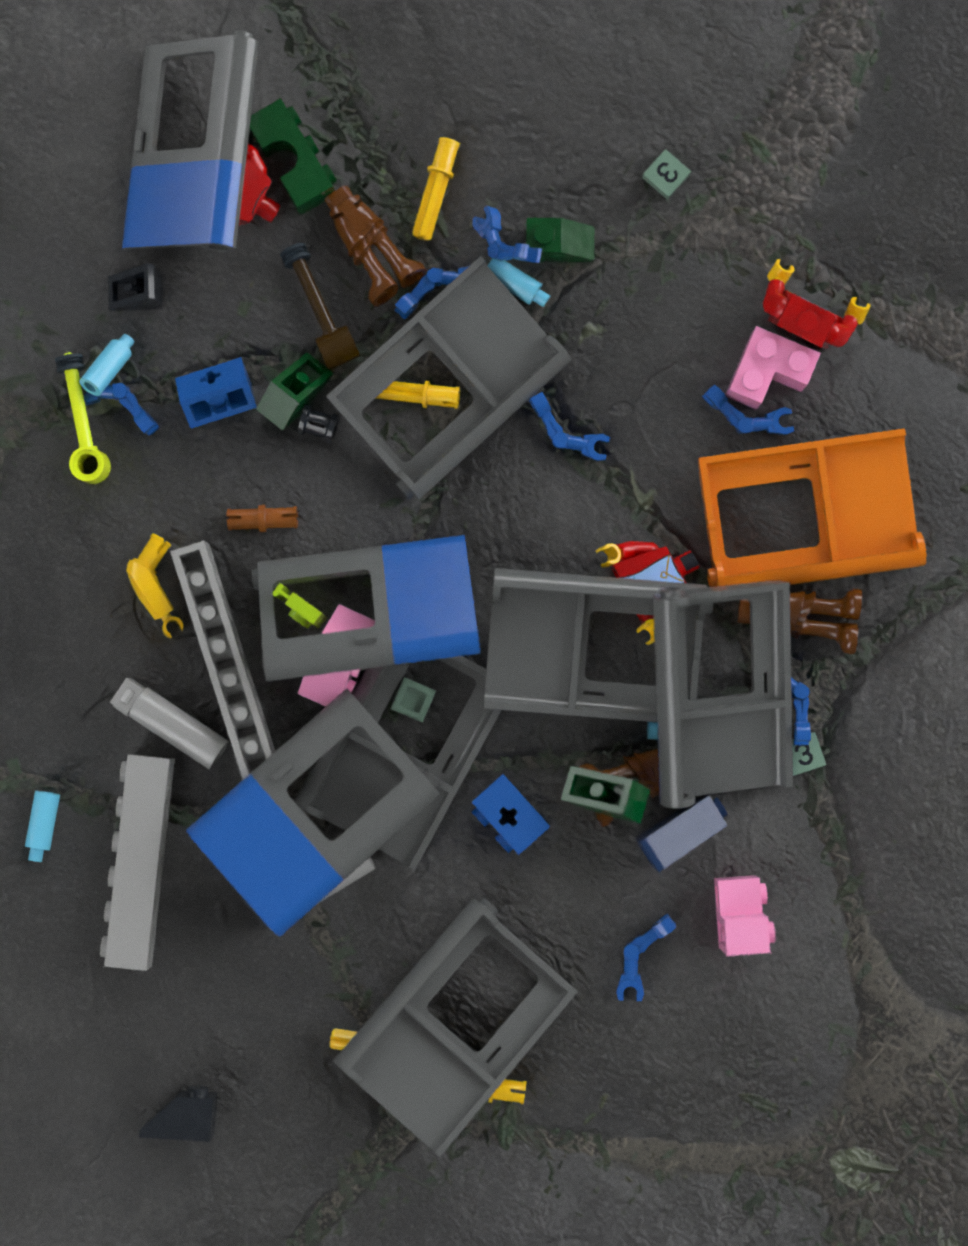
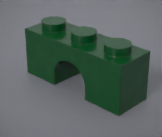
(277, 130)

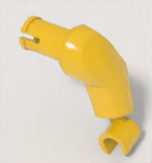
(146, 583)

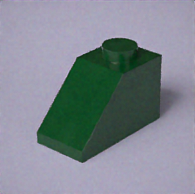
(561, 239)
(293, 390)
(606, 794)

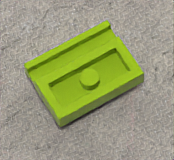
(300, 609)

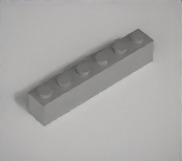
(138, 863)

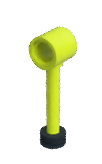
(71, 365)

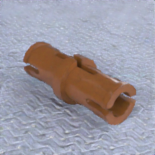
(262, 518)

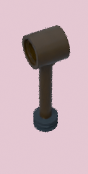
(335, 342)

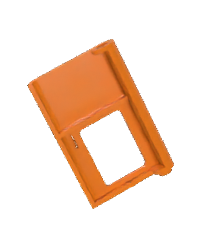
(859, 508)

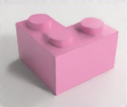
(768, 359)
(326, 687)
(740, 917)

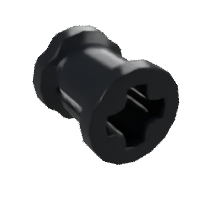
(330, 421)

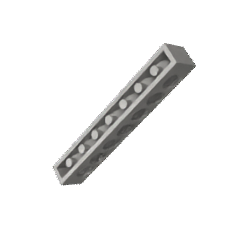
(223, 655)

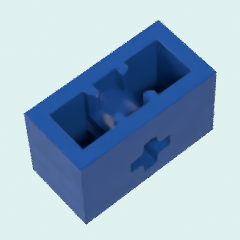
(215, 392)
(529, 822)

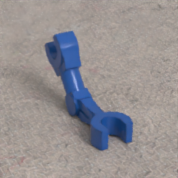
(497, 249)
(433, 278)
(123, 394)
(743, 425)
(562, 440)
(802, 727)
(630, 977)

